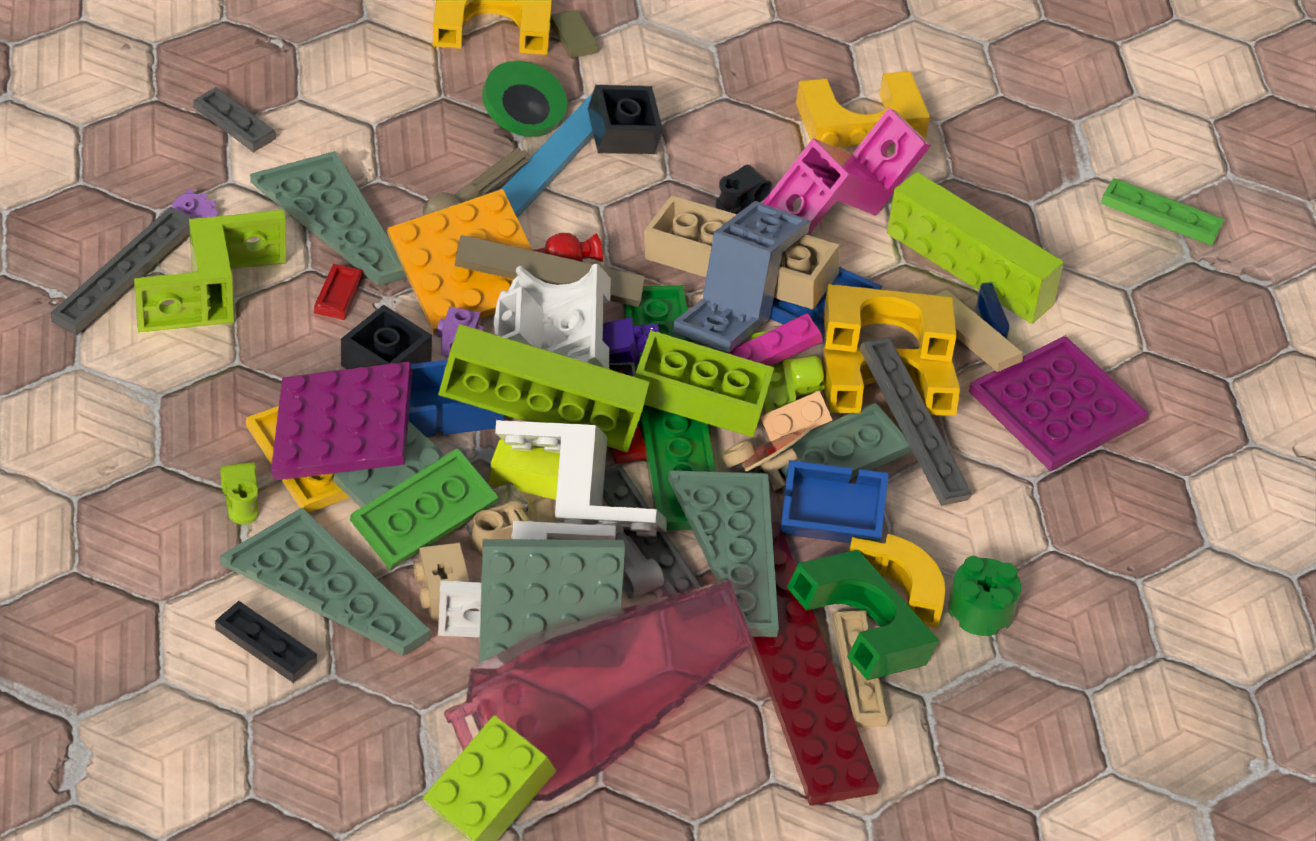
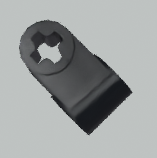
(742, 189)

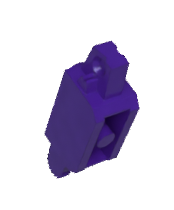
(626, 340)

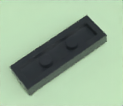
(266, 641)

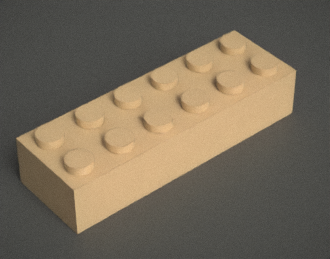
(684, 236)

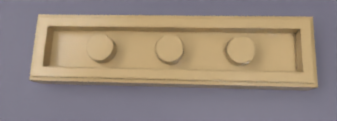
(983, 338)
(863, 696)

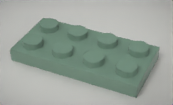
(853, 442)

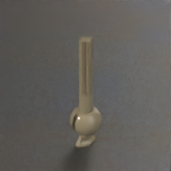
(480, 185)

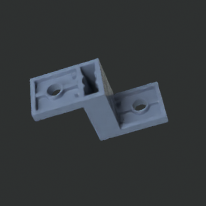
(741, 276)

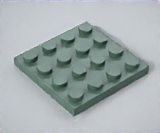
(545, 586)

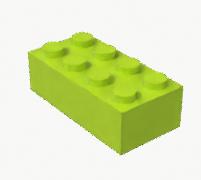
(703, 383)

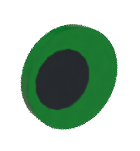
(524, 98)

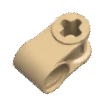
(496, 523)

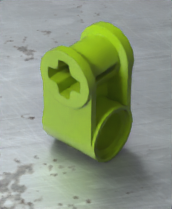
(240, 491)

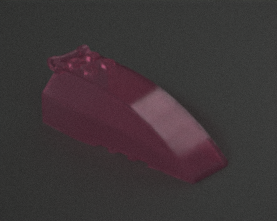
(605, 679)

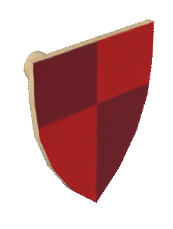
(765, 457)

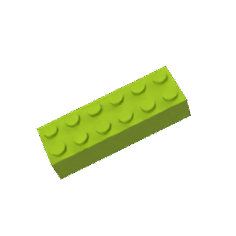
(974, 246)
(541, 385)

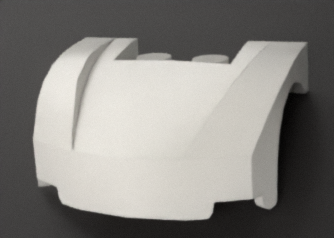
(557, 317)

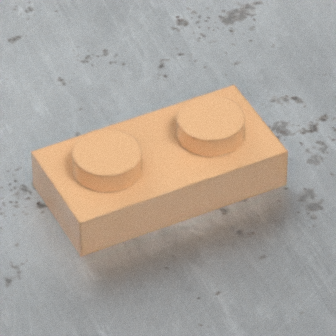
(801, 414)

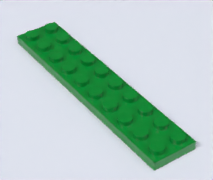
(669, 439)

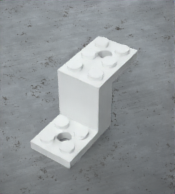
(580, 475)
(460, 596)

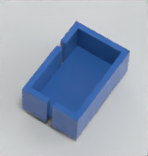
(437, 413)
(828, 507)

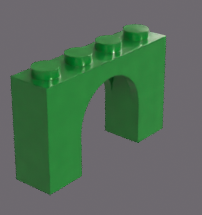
(851, 580)

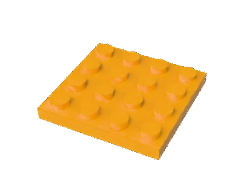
(429, 251)

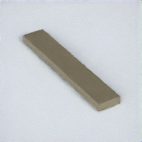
(504, 259)

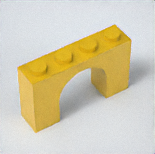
(529, 15)
(839, 127)
(923, 315)
(848, 374)

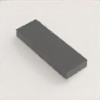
(234, 119)

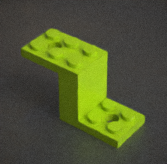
(207, 292)

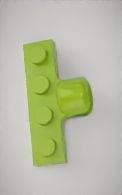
(793, 379)

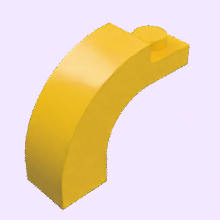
(911, 570)

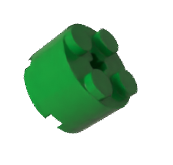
(984, 595)

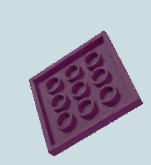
(1058, 403)
(342, 421)

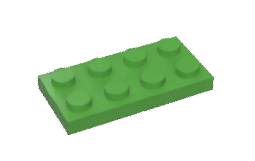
(423, 508)

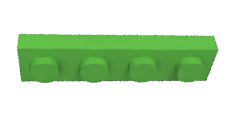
(1162, 211)

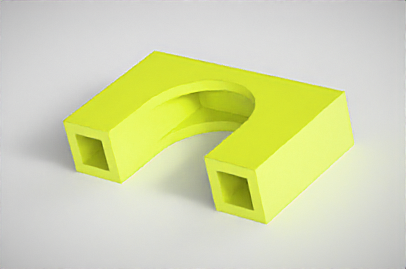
(529, 471)

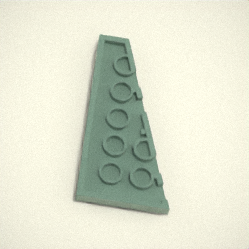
(332, 207)
(735, 534)
(319, 573)

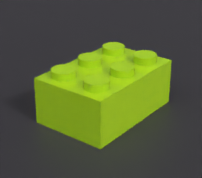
(489, 783)

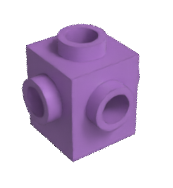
(448, 327)

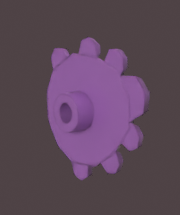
(195, 205)

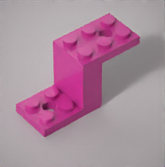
(857, 179)

